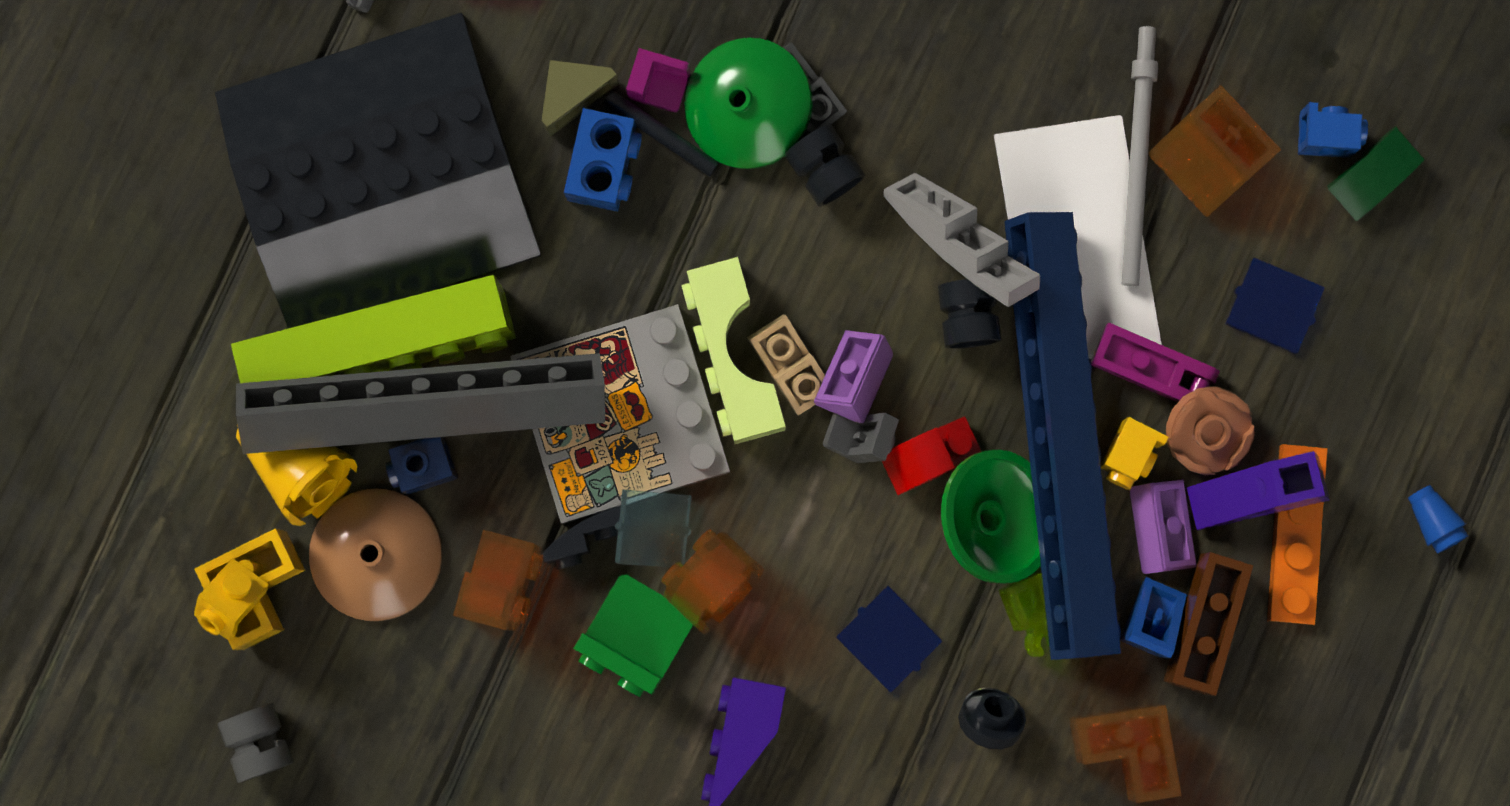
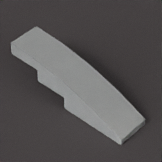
(953, 233)

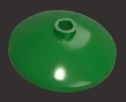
(774, 109)
(1002, 492)

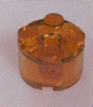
(711, 580)

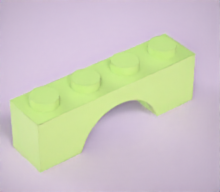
(720, 297)

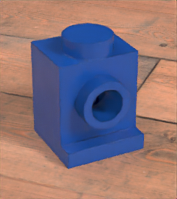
(1331, 131)

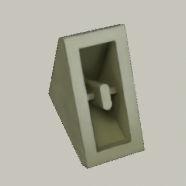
(571, 89)

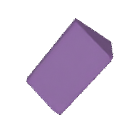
(855, 375)
(1162, 526)

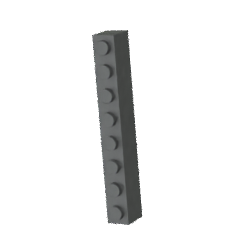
(420, 403)

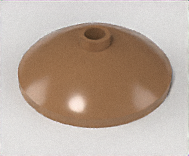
(405, 563)

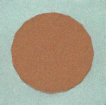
(1210, 430)

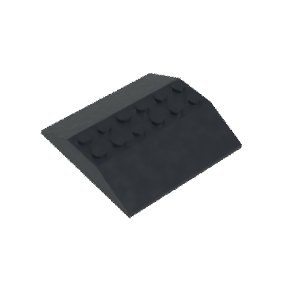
(375, 173)

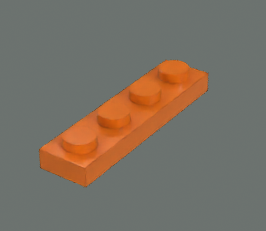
(1296, 555)

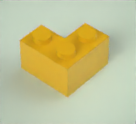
(271, 559)

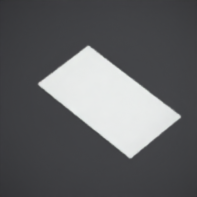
(1084, 172)

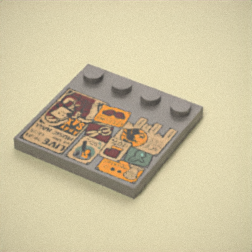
(655, 418)

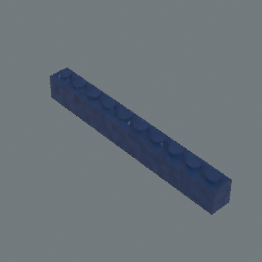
(1063, 440)

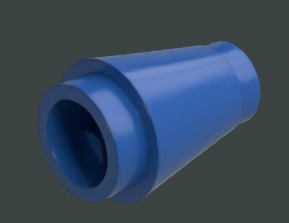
(1437, 520)

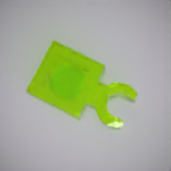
(1027, 611)

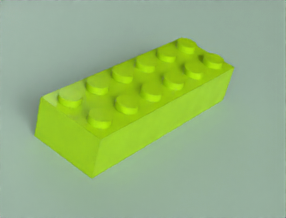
(384, 336)

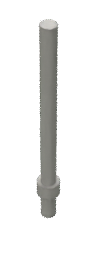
(1144, 74)

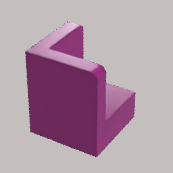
(658, 80)

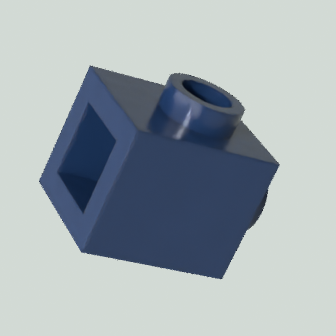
(420, 465)

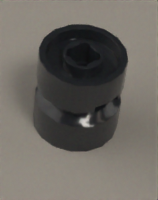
(824, 164)
(969, 315)

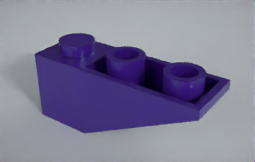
(1259, 491)
(749, 726)

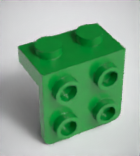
(634, 636)

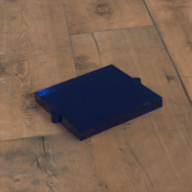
(1275, 305)
(889, 639)

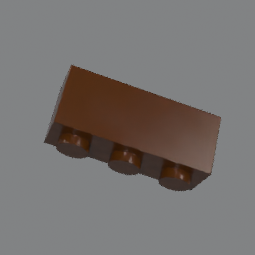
(1208, 623)

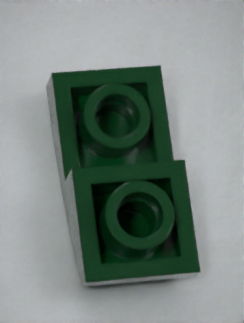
(1376, 173)

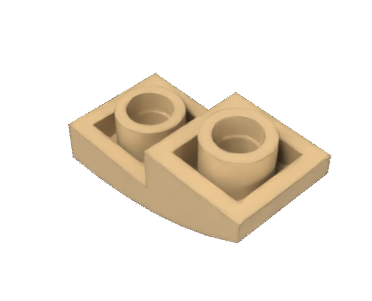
(788, 363)

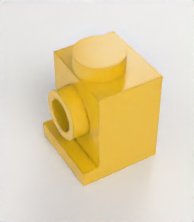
(1131, 453)

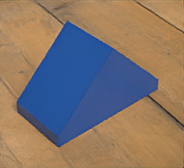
(1155, 619)

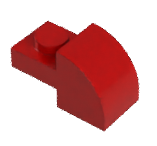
(930, 455)

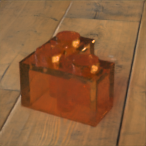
(499, 582)
(1140, 740)

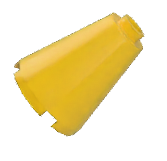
(304, 479)

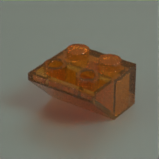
(1214, 151)

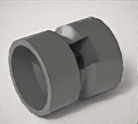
(252, 726)

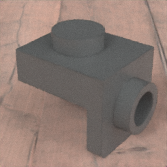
(862, 441)

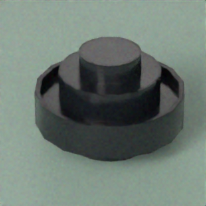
(992, 718)

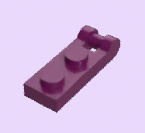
(1149, 363)

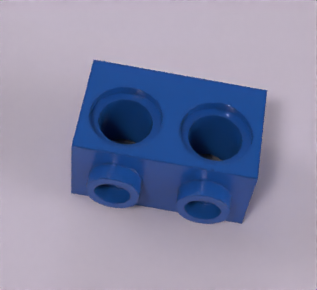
(591, 159)

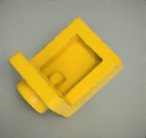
(229, 599)

